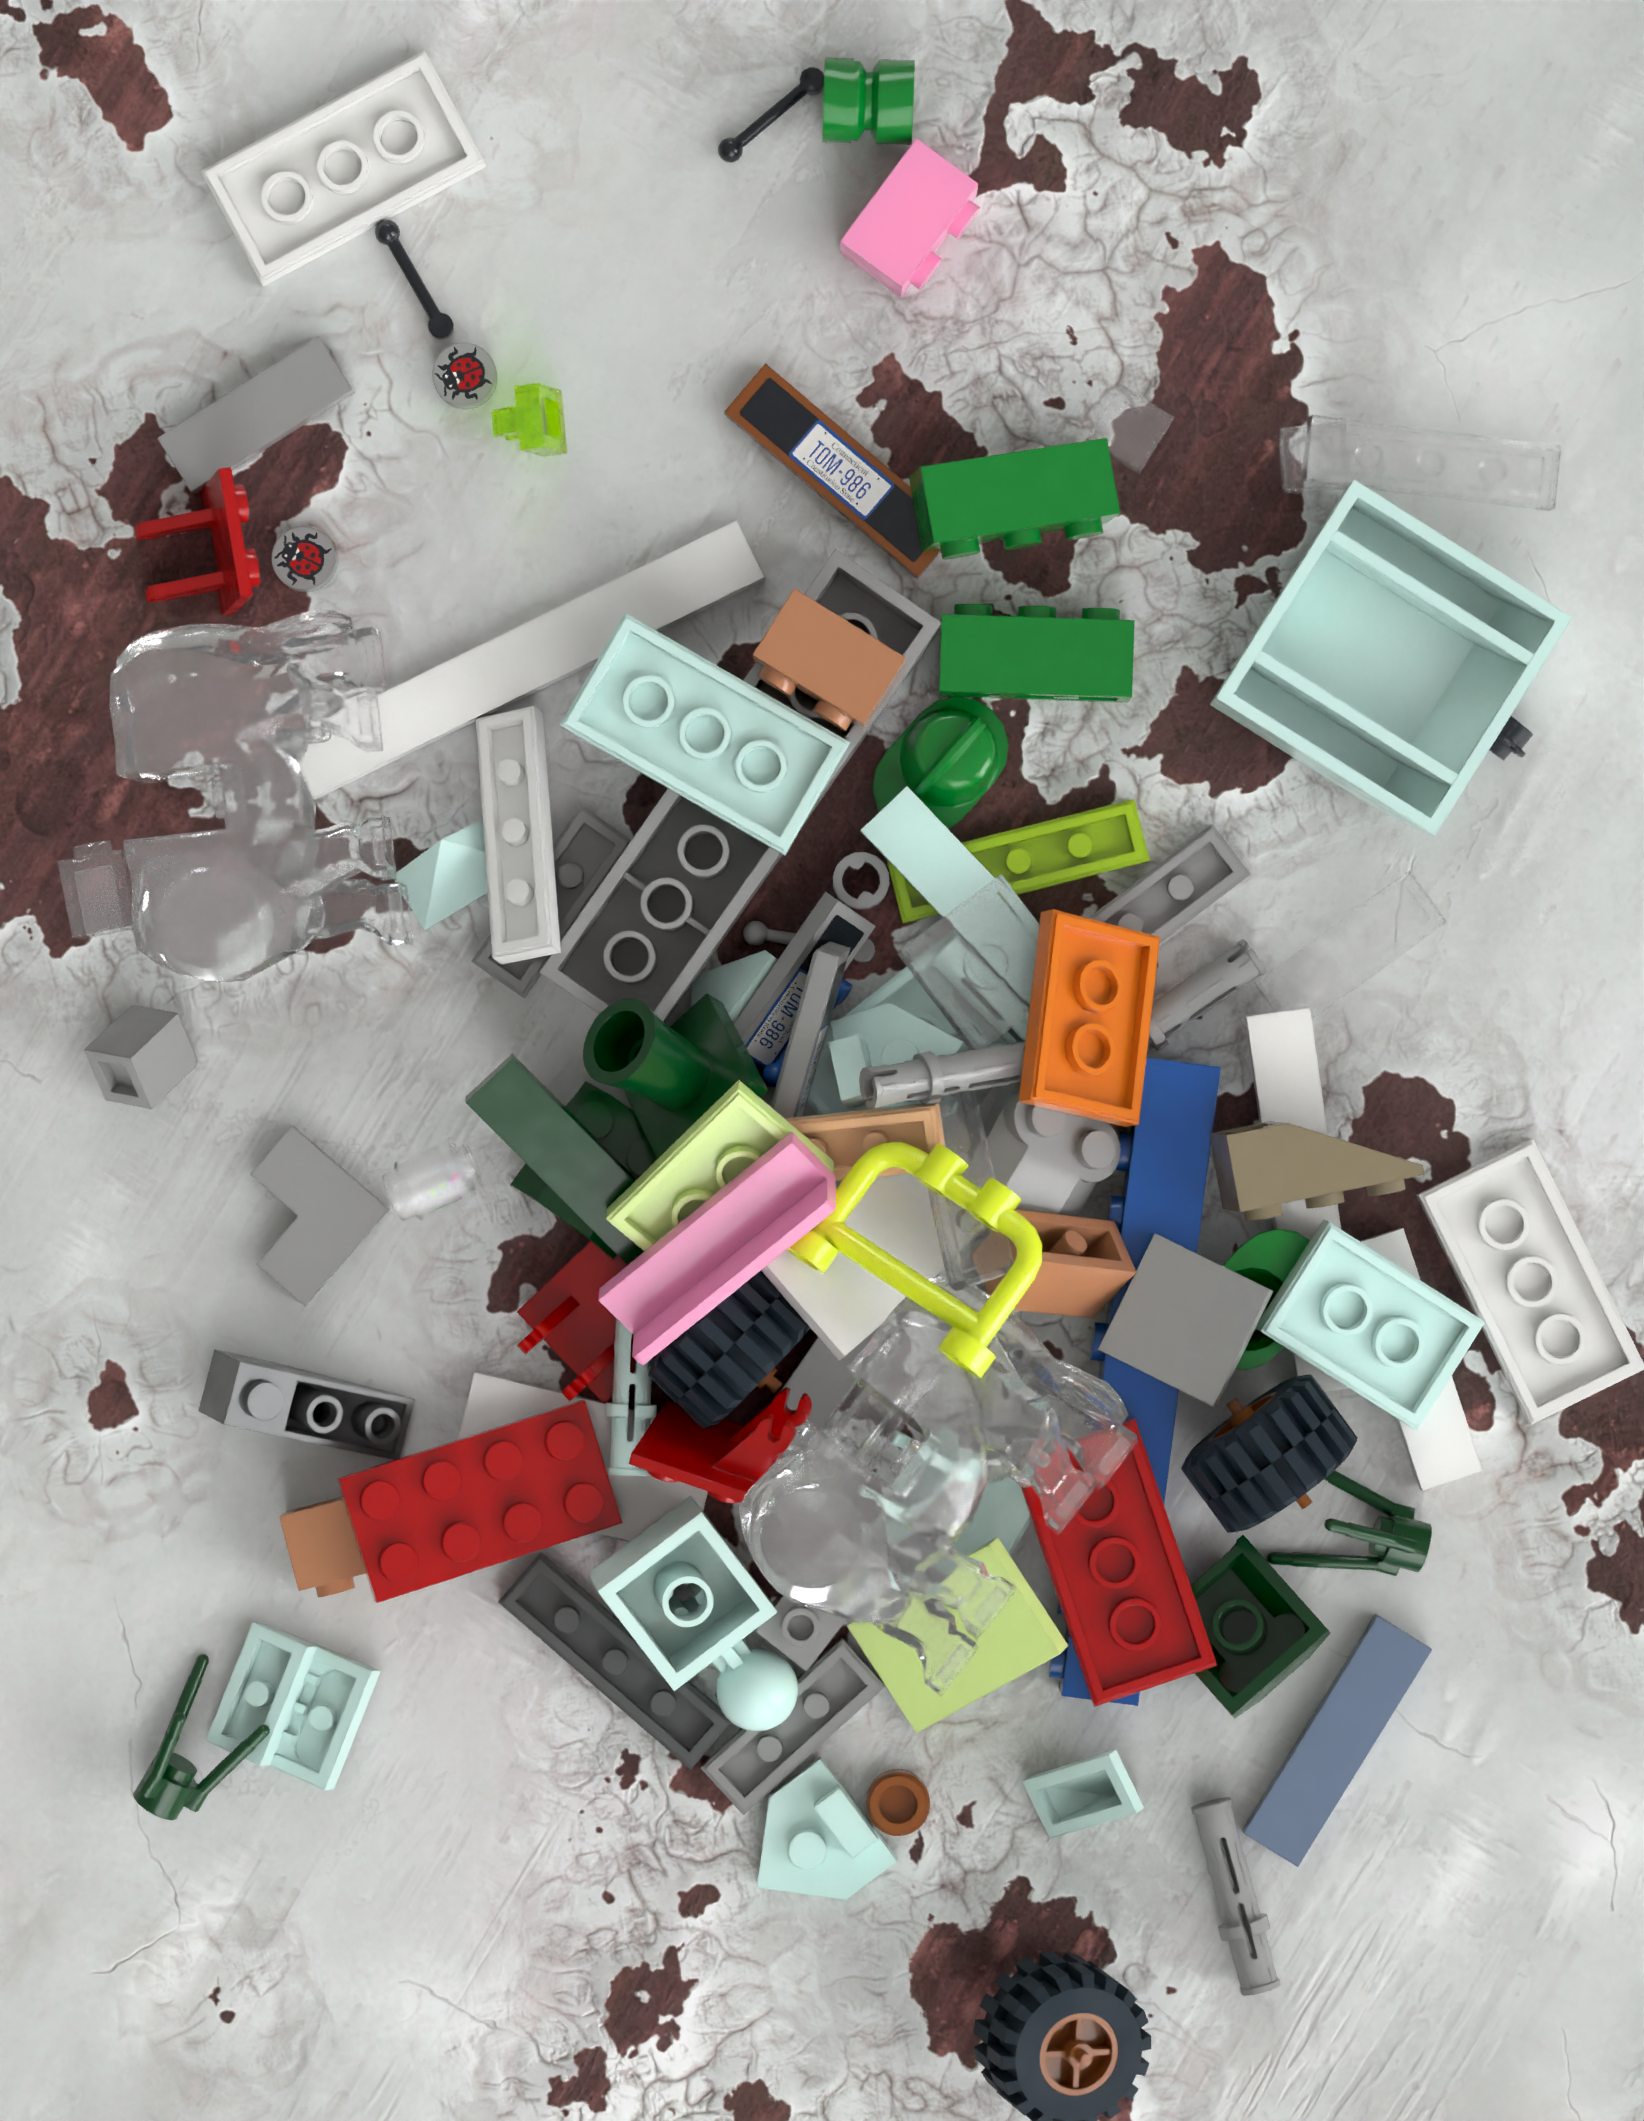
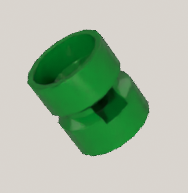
(868, 101)

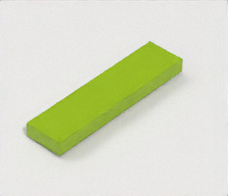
(1047, 853)

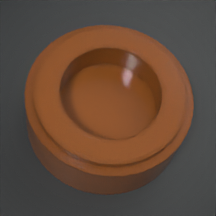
(897, 1802)

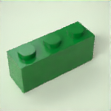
(1014, 498)
(1036, 655)

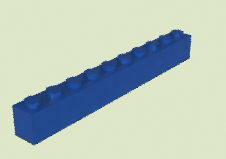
(1161, 1195)

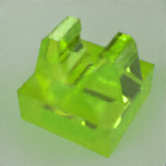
(534, 420)

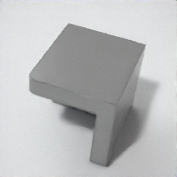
(141, 1056)

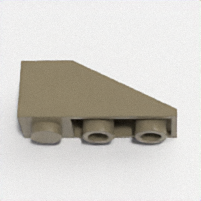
(1285, 1163)

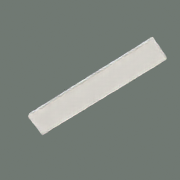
(1291, 1093)

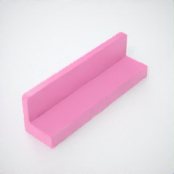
(720, 1246)

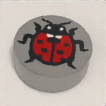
(464, 375)
(304, 559)

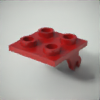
(238, 567)
(576, 1323)
(722, 1457)

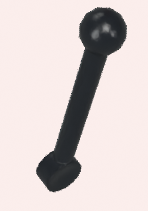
(810, 83)
(440, 324)

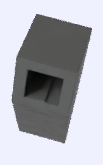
(304, 1405)

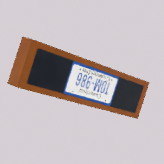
(832, 465)

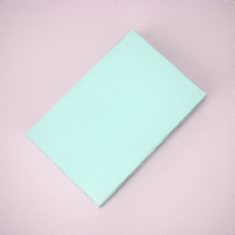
(1370, 1324)

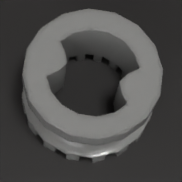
(856, 861)

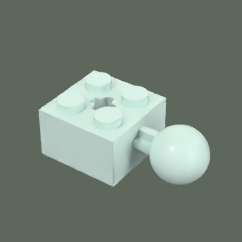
(686, 1636)

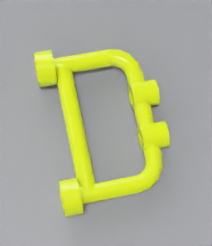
(991, 1205)

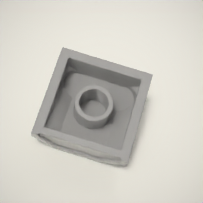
(1047, 1153)

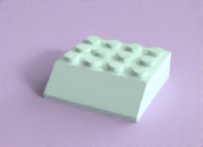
(1391, 660)

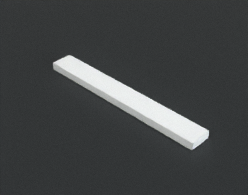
(539, 653)

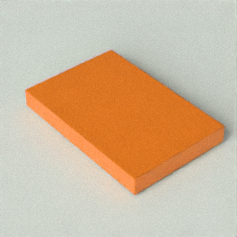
(1089, 1018)

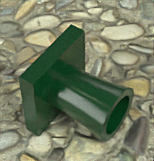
(669, 1070)

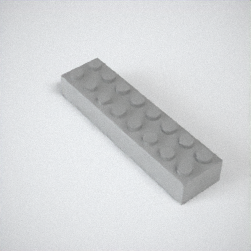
(693, 872)

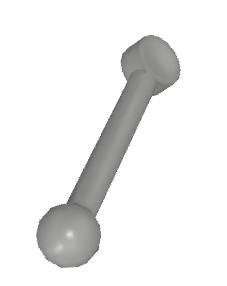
(757, 933)

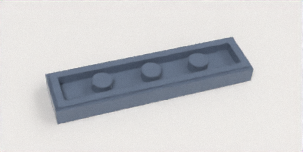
(1336, 1740)

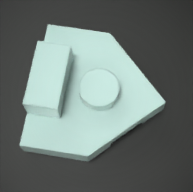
(881, 1038)
(819, 1838)

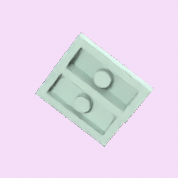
(304, 1697)

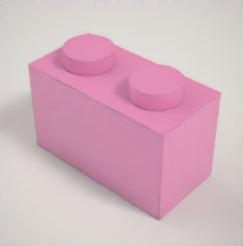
(911, 219)

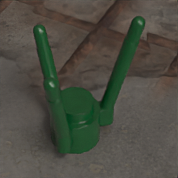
(1396, 1540)
(170, 1777)

